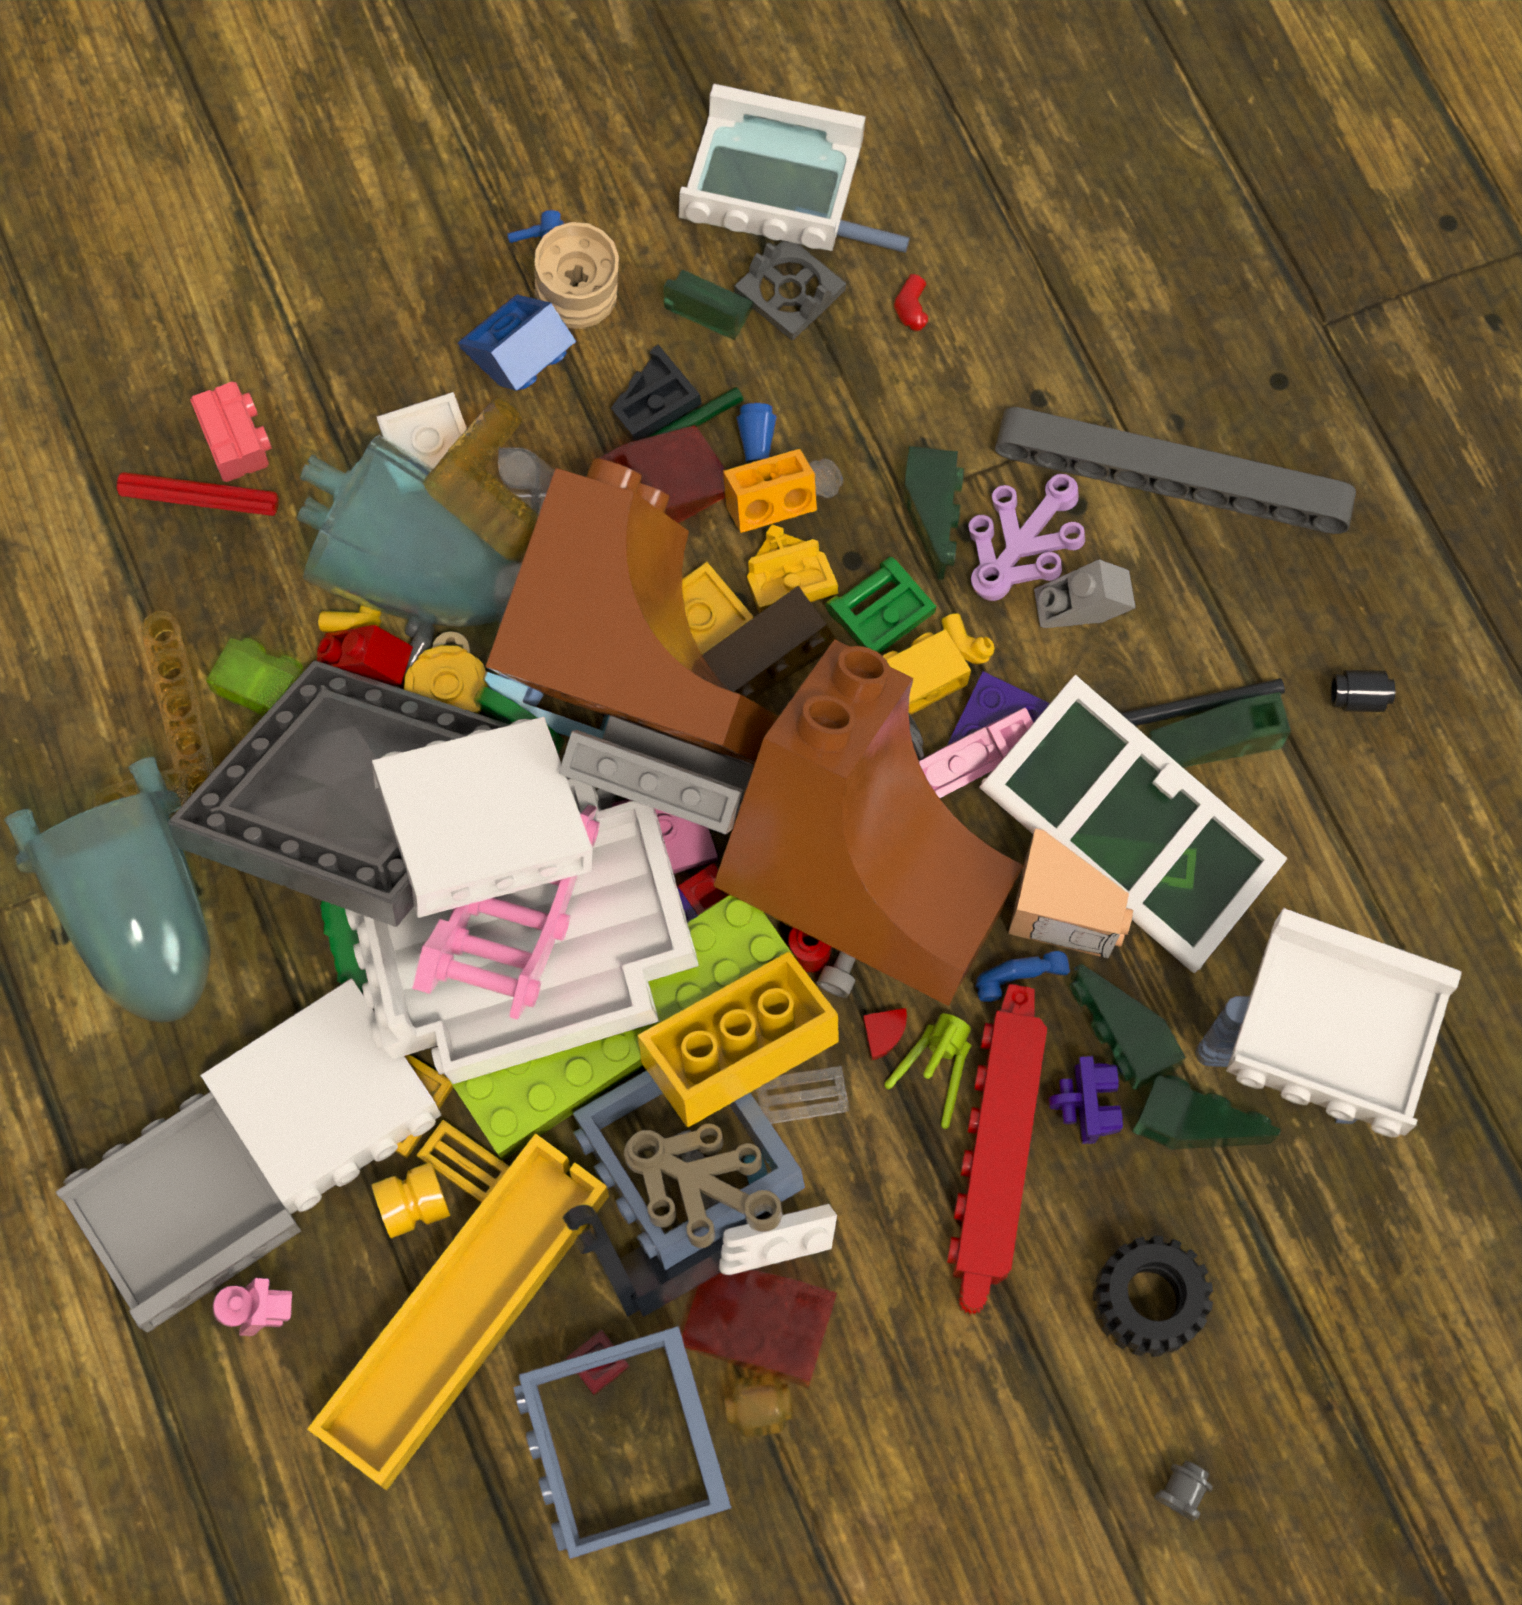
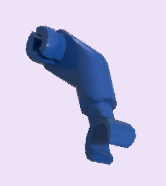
(1030, 967)

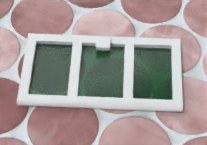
(1136, 821)

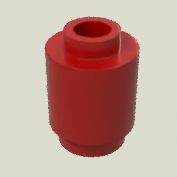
(809, 957)

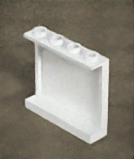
(482, 816)
(1342, 1023)
(320, 1098)

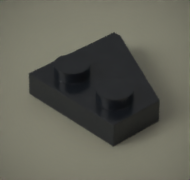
(654, 397)

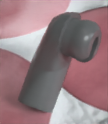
(422, 639)

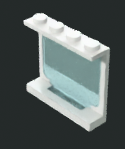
(773, 167)

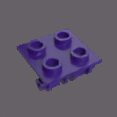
(992, 701)

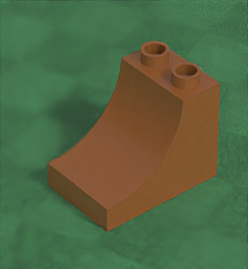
(606, 617)
(854, 837)

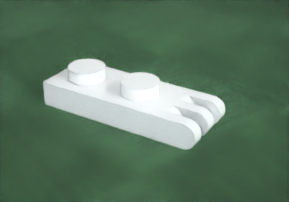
(795, 1236)

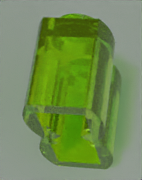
(251, 676)

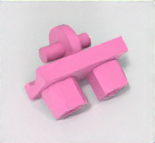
(252, 1307)

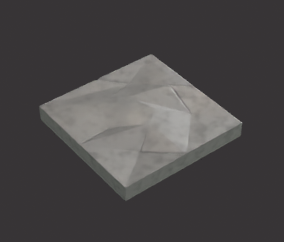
(302, 792)

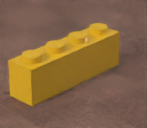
(935, 667)

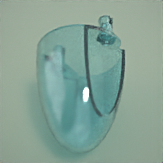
(396, 544)
(125, 897)

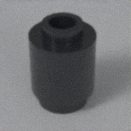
(1362, 690)

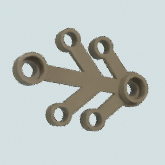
(697, 1178)

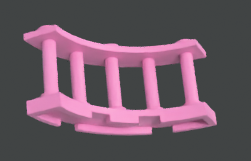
(453, 938)

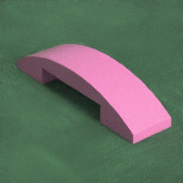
(974, 754)

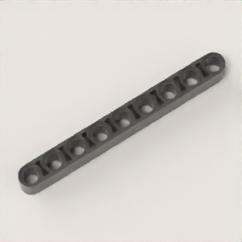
(1176, 470)

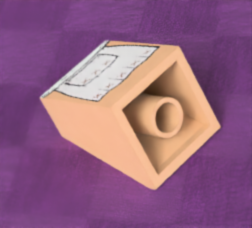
(1068, 901)

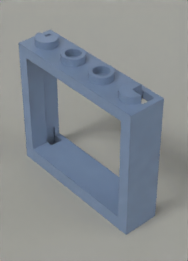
(674, 1246)
(542, 1445)

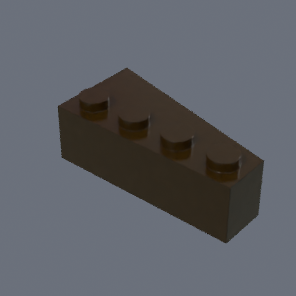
(771, 646)

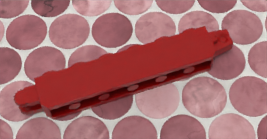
(1000, 1148)

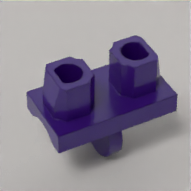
(1090, 1080)

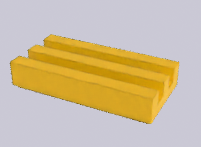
(434, 1142)

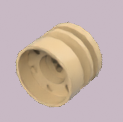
(581, 256)

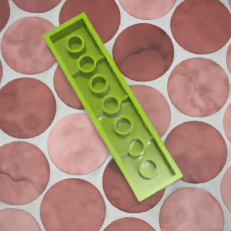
(543, 1092)

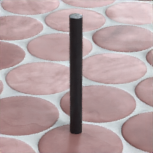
(1201, 703)

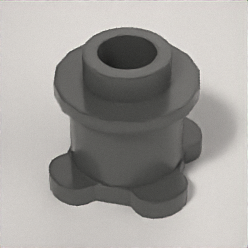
(1185, 1489)

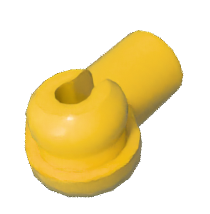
(337, 621)
(972, 649)

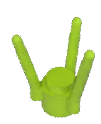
(945, 1040)

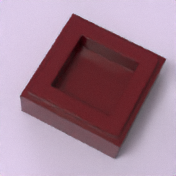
(601, 1376)

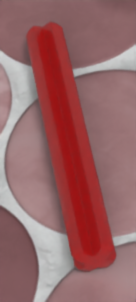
(197, 494)

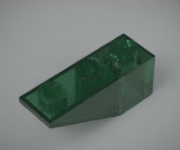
(928, 498)
(1226, 731)
(1133, 1032)
(1190, 1120)

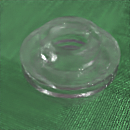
(827, 478)

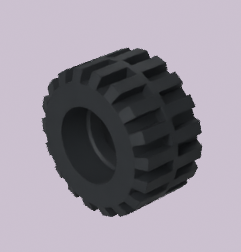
(1182, 1274)

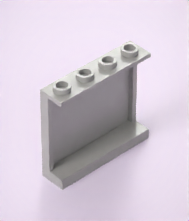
(660, 772)
(177, 1210)

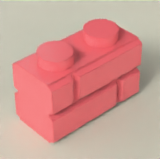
(230, 430)

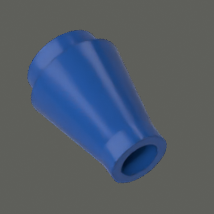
(756, 430)

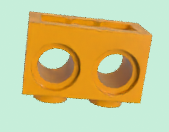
(770, 490)

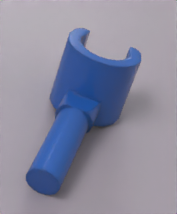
(549, 220)

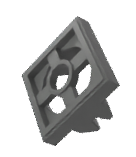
(762, 266)

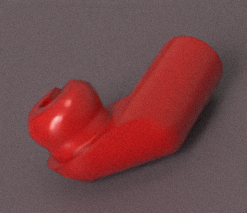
(908, 306)

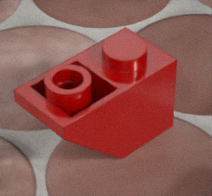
(366, 652)

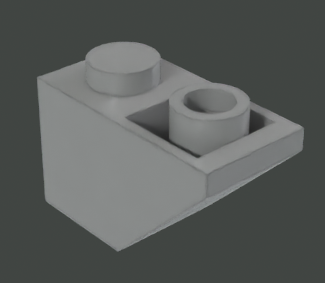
(1085, 596)

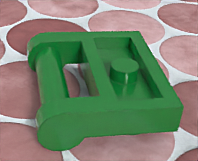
(890, 615)

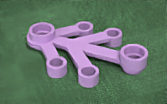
(1024, 541)

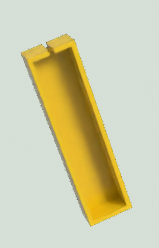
(457, 1313)

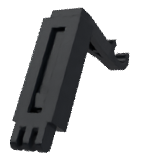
(635, 1278)

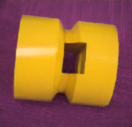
(410, 1200)

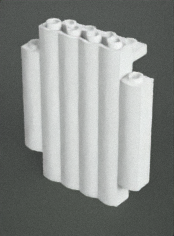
(595, 985)

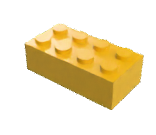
(738, 1038)

